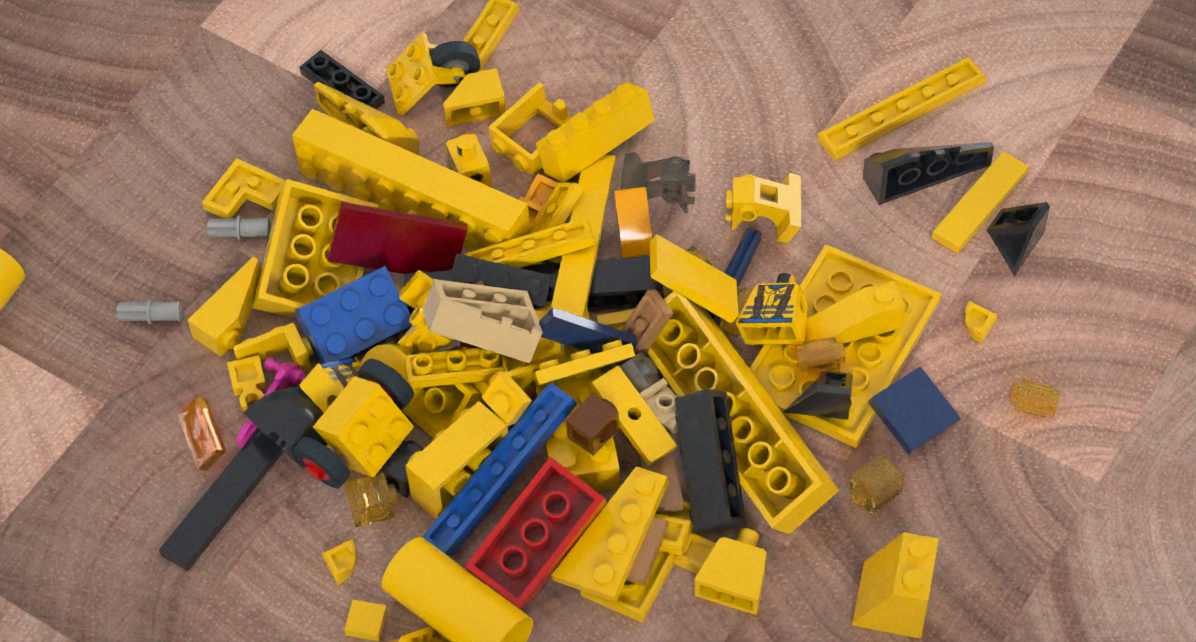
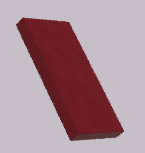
(394, 239)

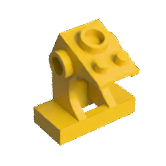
(783, 211)
(418, 338)

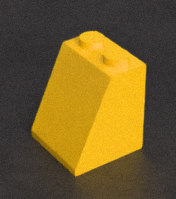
(897, 586)

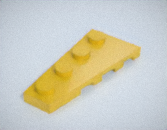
(611, 543)

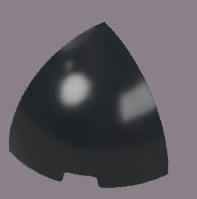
(286, 418)

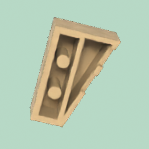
(484, 317)

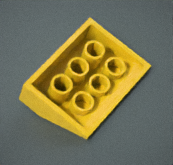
(297, 249)

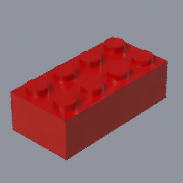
(536, 534)

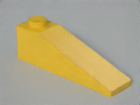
(365, 118)

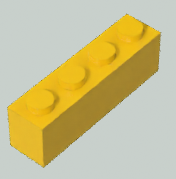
(595, 131)

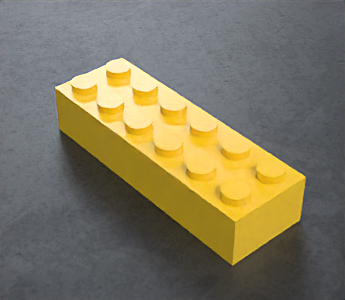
(597, 471)

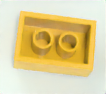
(453, 458)

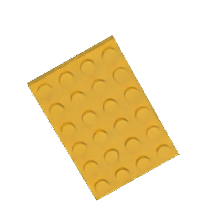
(871, 360)

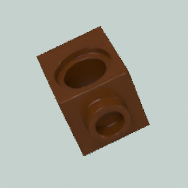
(593, 424)

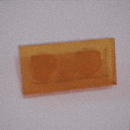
(201, 433)

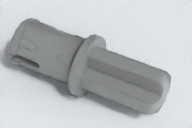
(239, 227)
(149, 311)

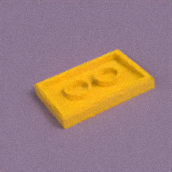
(693, 278)

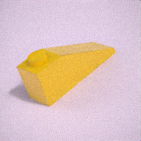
(225, 315)
(860, 315)

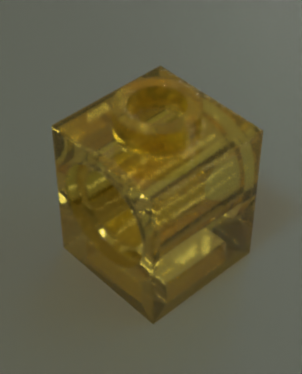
(371, 499)

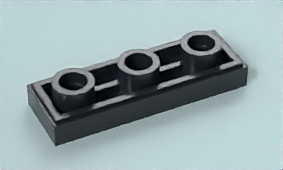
(331, 73)

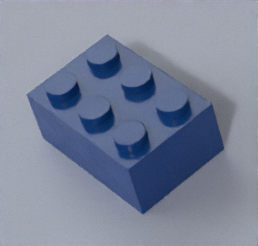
(354, 317)

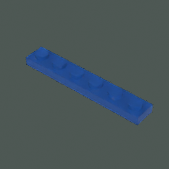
(500, 469)

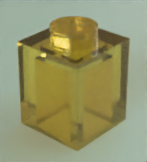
(876, 483)

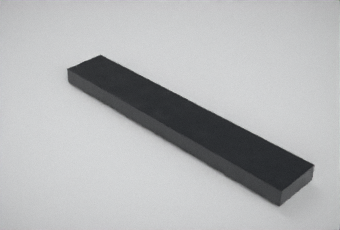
(221, 501)

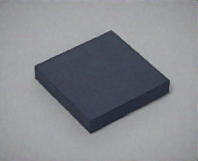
(914, 410)

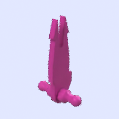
(286, 376)

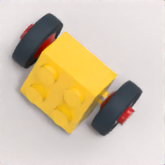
(359, 426)

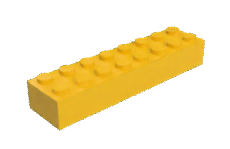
(405, 181)
(770, 454)

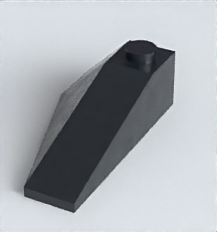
(917, 168)

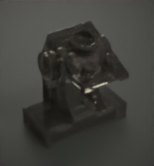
(675, 179)

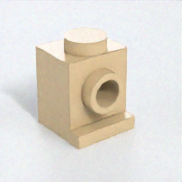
(662, 403)

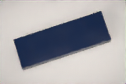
(581, 332)

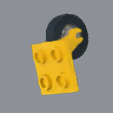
(429, 65)

